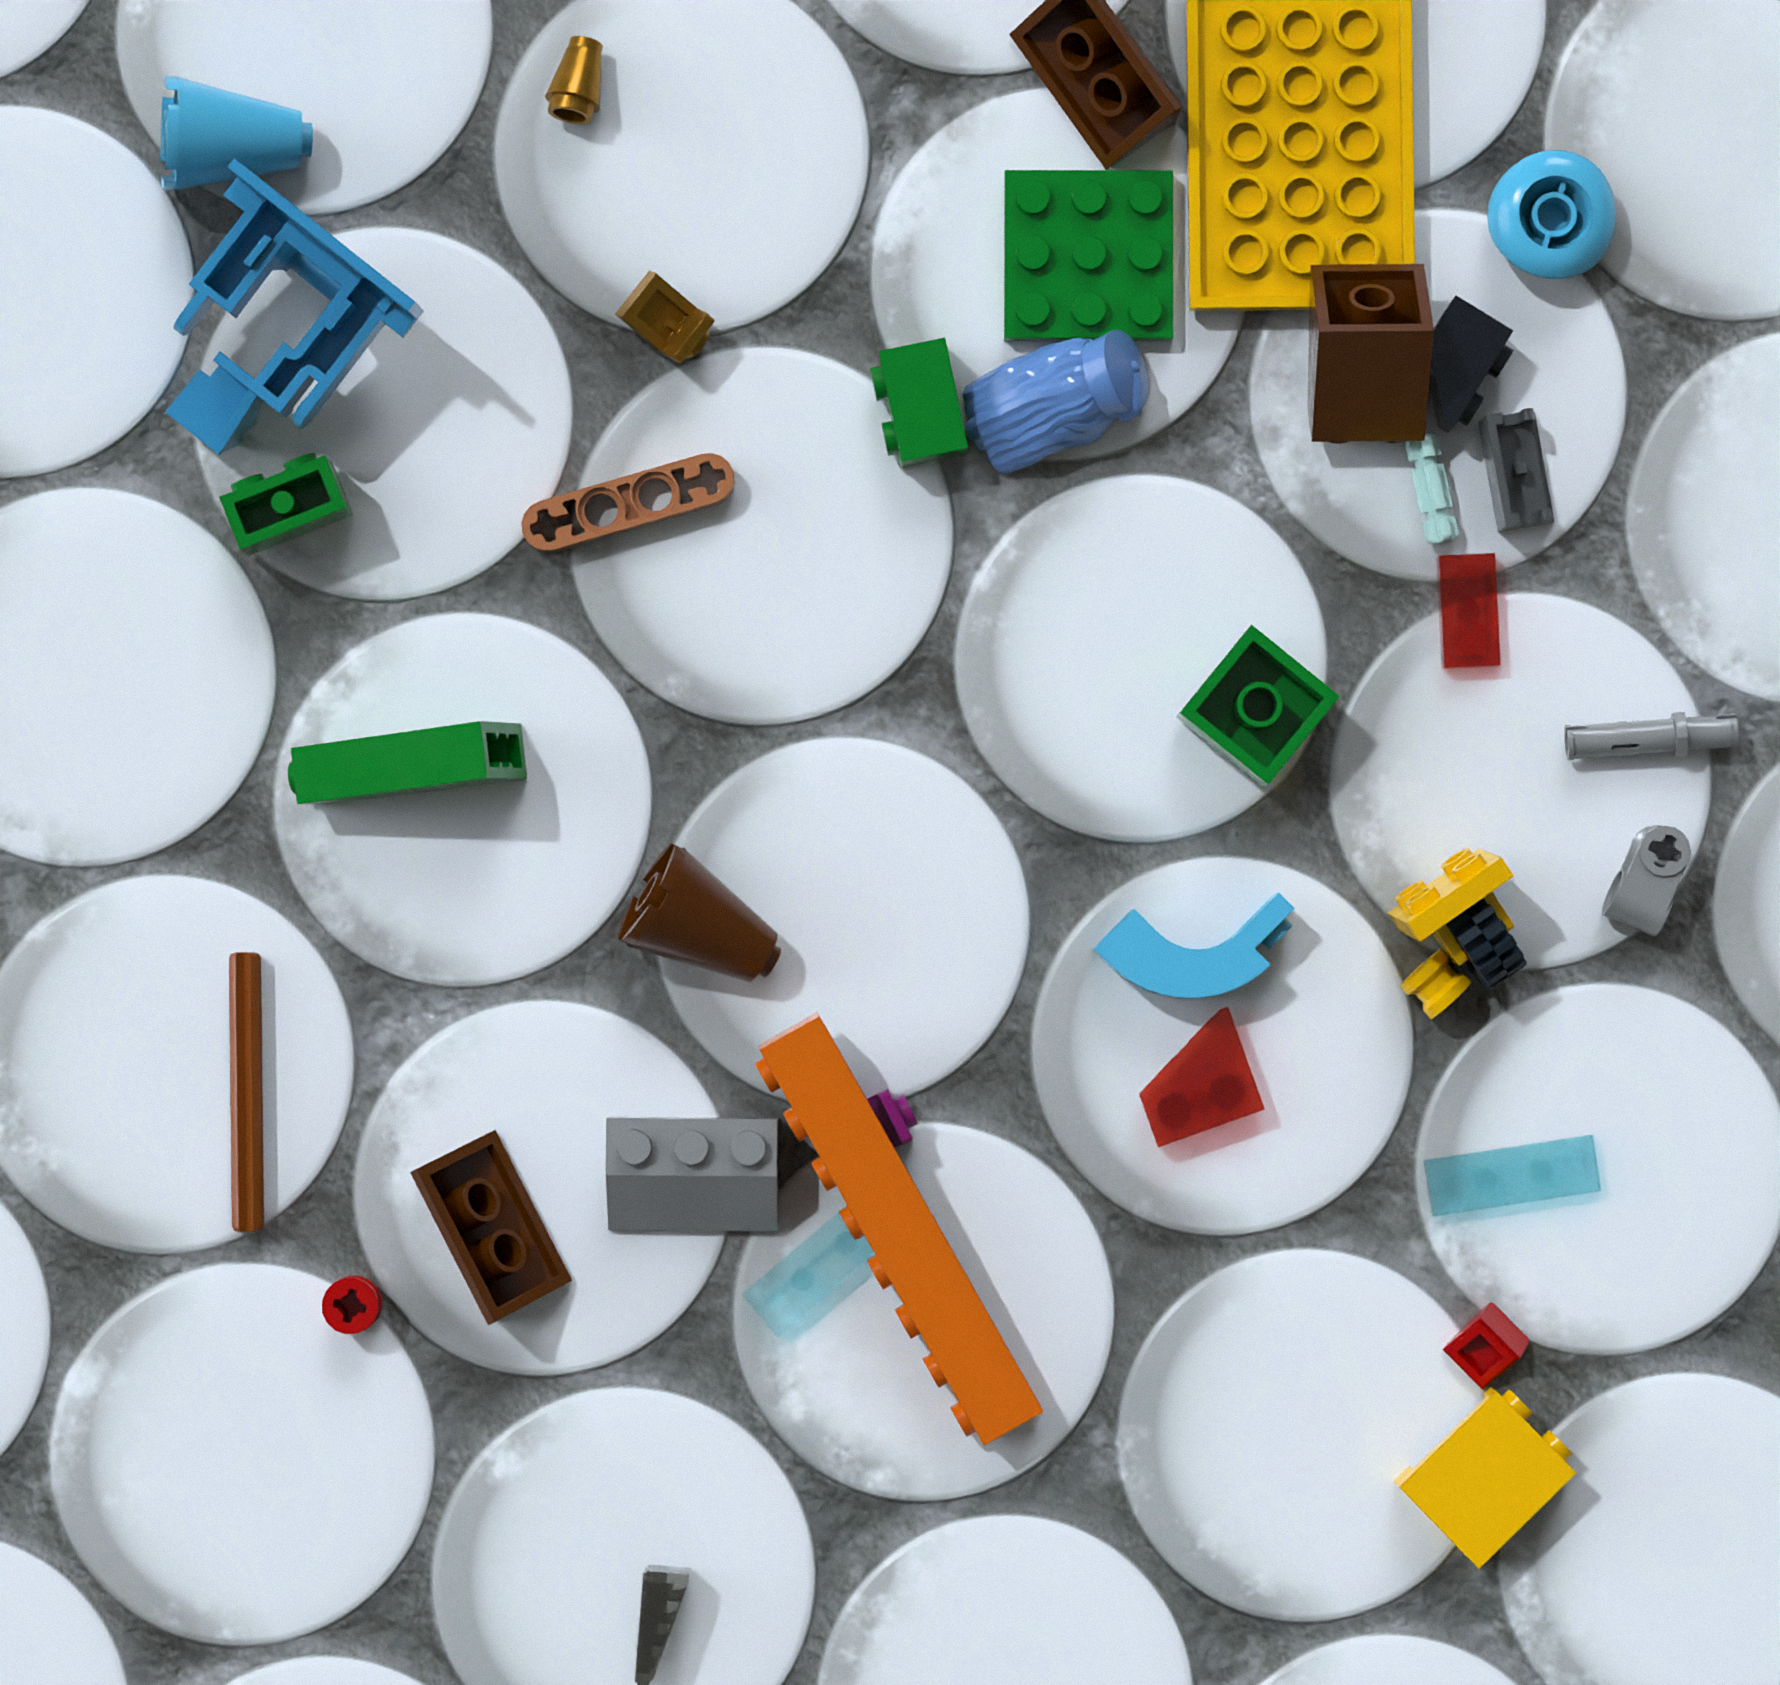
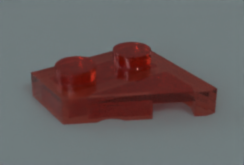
(1201, 1084)

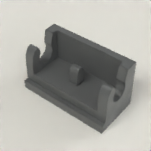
(1515, 470)

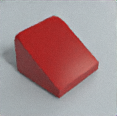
(1487, 1345)

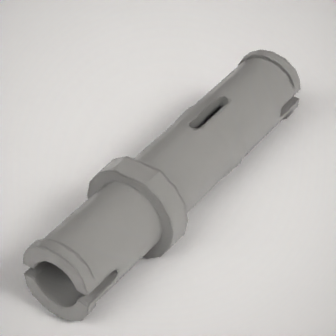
(1652, 736)

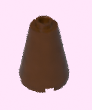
(697, 920)

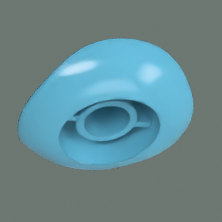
(1552, 214)

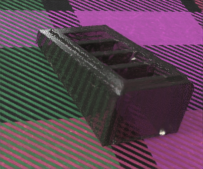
(660, 1601)

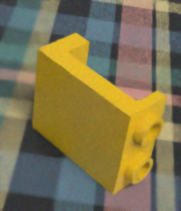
(1488, 1476)

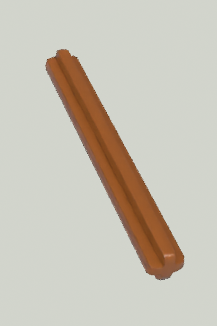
(246, 1092)

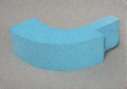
(1170, 970)

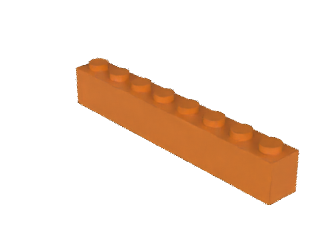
(899, 1228)

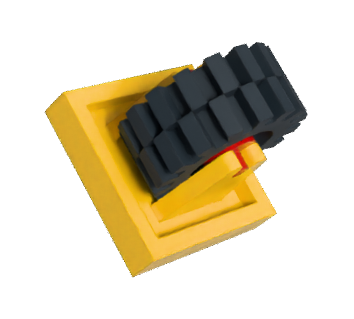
(1464, 915)

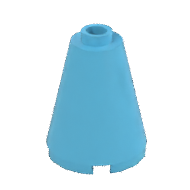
(212, 126)

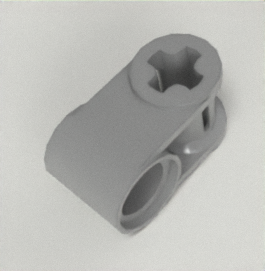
(1645, 890)

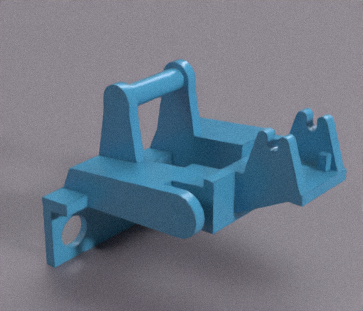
(281, 237)

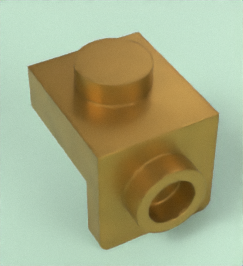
(665, 318)

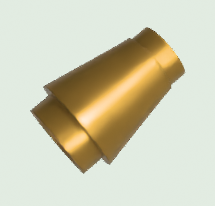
(577, 82)

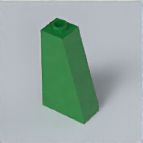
(408, 762)

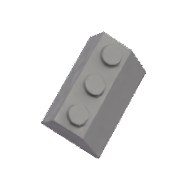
(692, 1173)

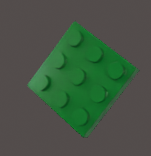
(1088, 254)

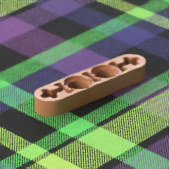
(630, 510)

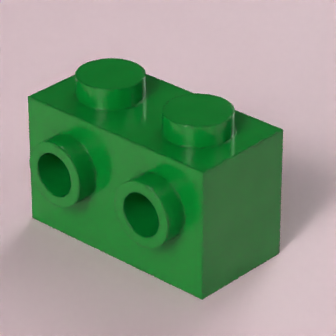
(285, 504)

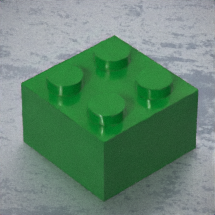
(1257, 706)

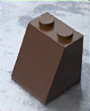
(1369, 352)

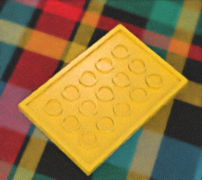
(1295, 145)

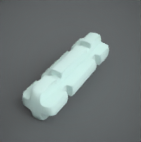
(1432, 489)

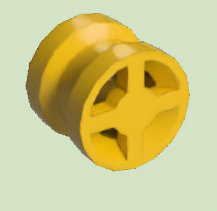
(1435, 983)

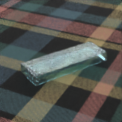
(1512, 1175)
(807, 1274)

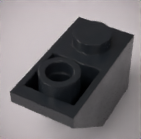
(1463, 352)

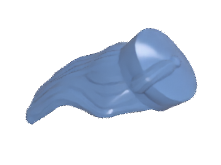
(1055, 399)

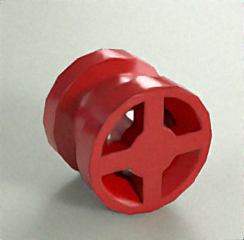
(364, 1296)

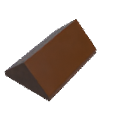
(1097, 76)
(491, 1227)

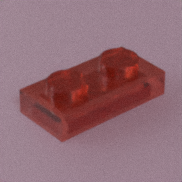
(1468, 611)

